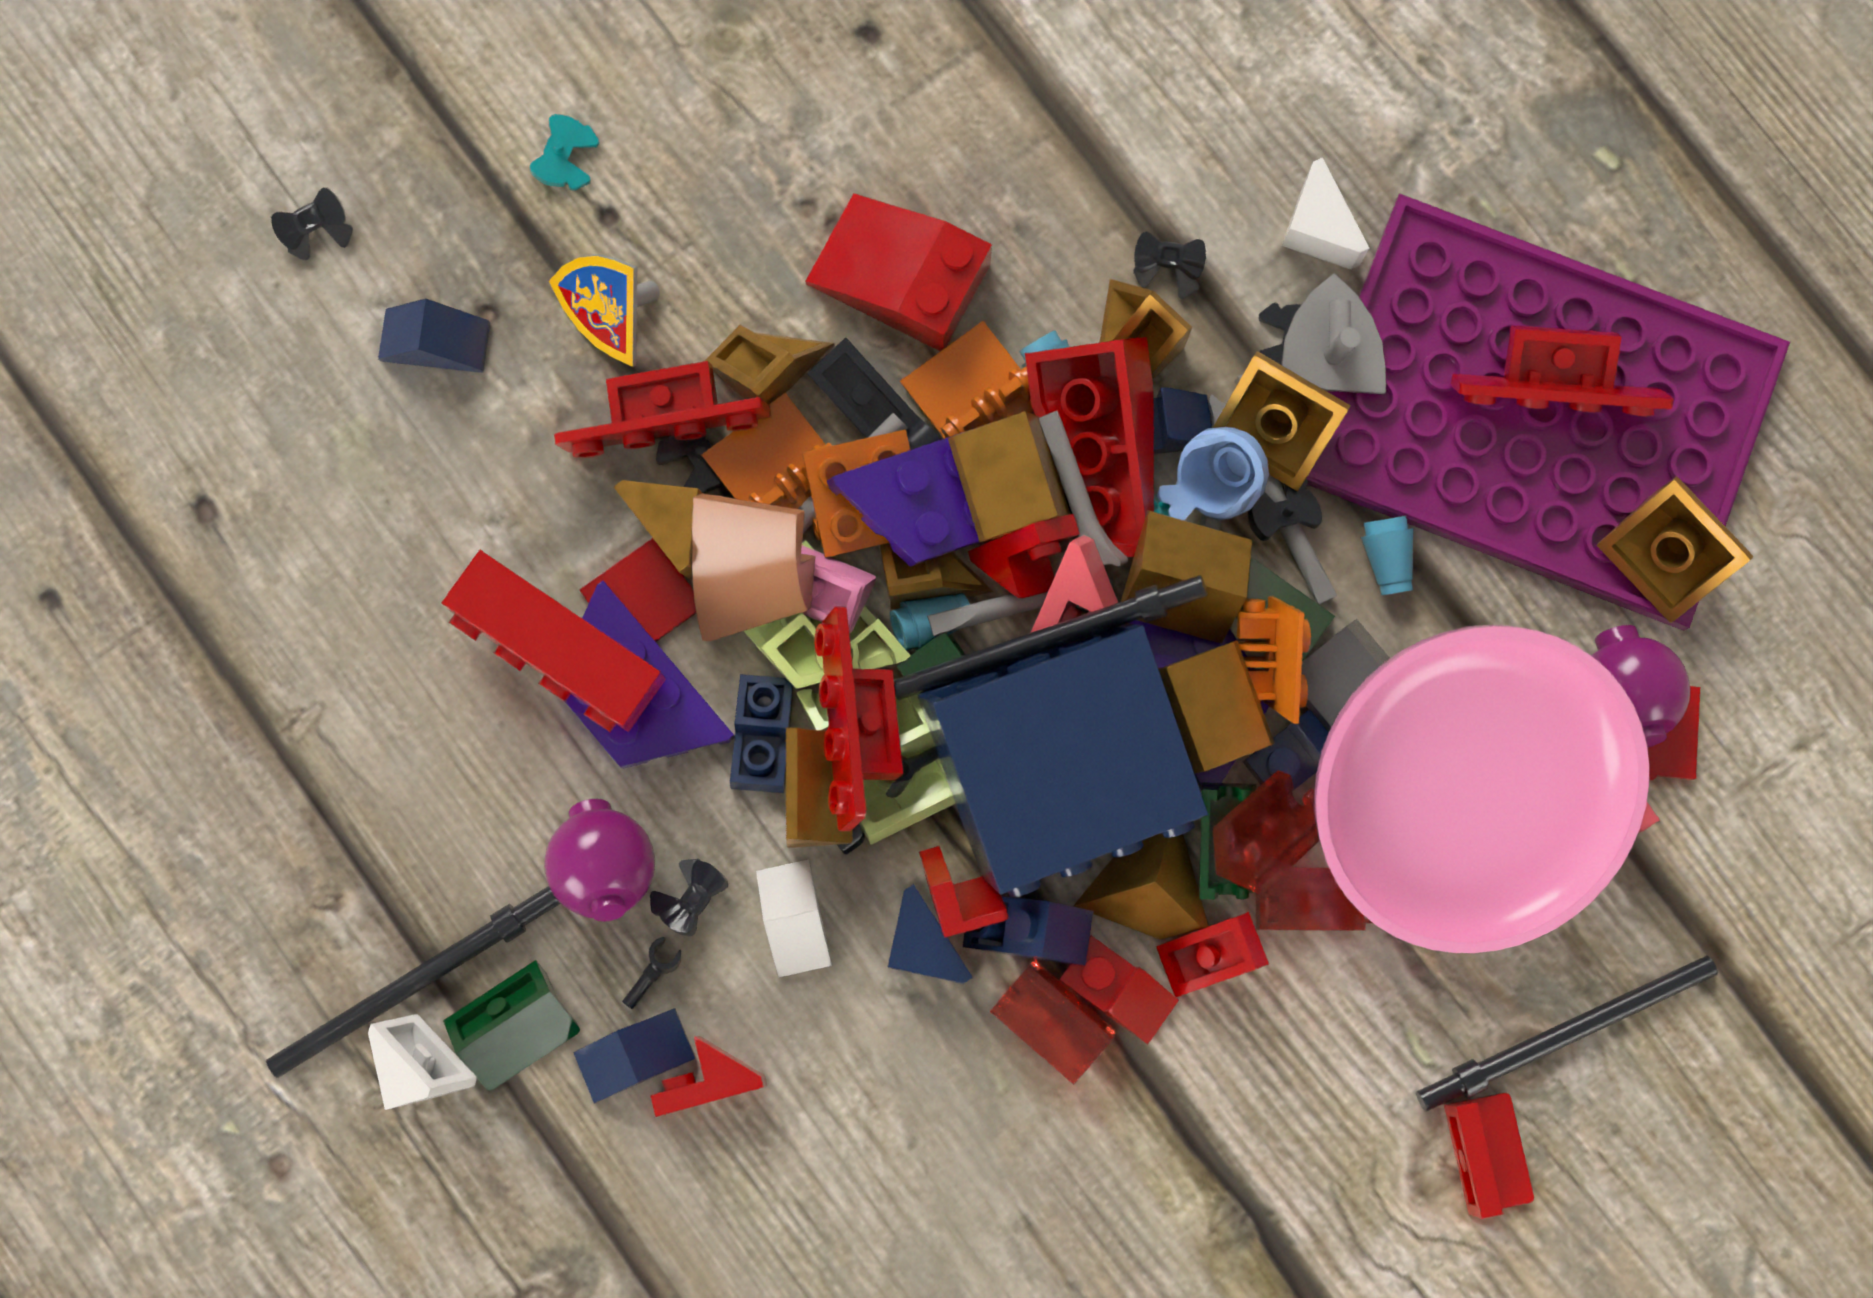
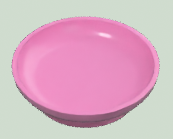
(1481, 788)

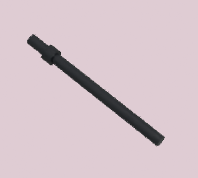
(1148, 604)
(505, 925)
(1474, 1077)

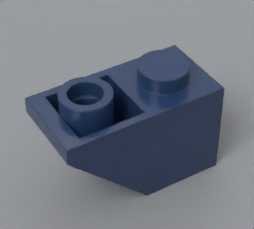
(1037, 932)

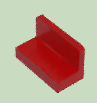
(963, 904)
(1489, 1154)

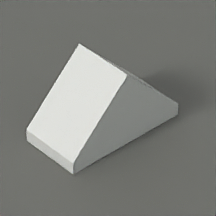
(1324, 223)
(793, 918)
(414, 1062)

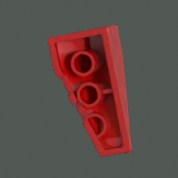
(1109, 419)

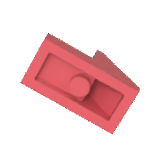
(1079, 582)

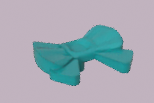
(553, 166)

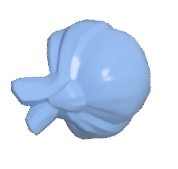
(1218, 475)

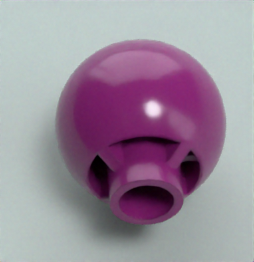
(1650, 677)
(599, 861)

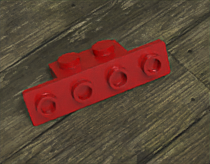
(1562, 368)
(662, 404)
(861, 721)

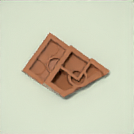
(747, 564)

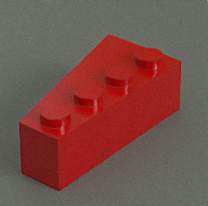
(553, 642)

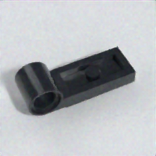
(865, 394)

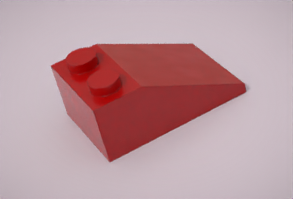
(902, 268)

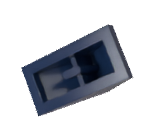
(434, 337)
(920, 943)
(634, 1055)

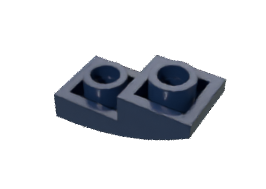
(760, 733)

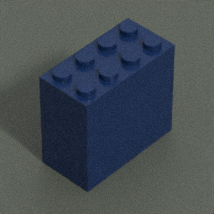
(1064, 758)

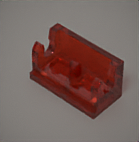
(1265, 834)
(1307, 902)
(1053, 1021)

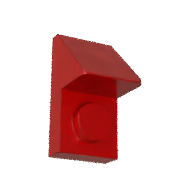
(1022, 557)
(1212, 954)
(1120, 990)
(722, 1076)

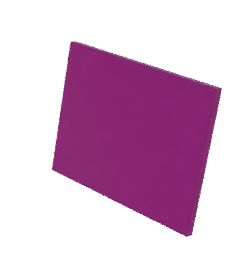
(1532, 479)

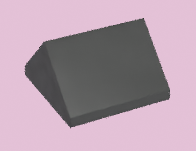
(1339, 670)

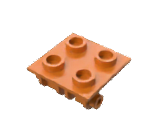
(969, 384)
(767, 460)
(837, 520)
(1286, 638)

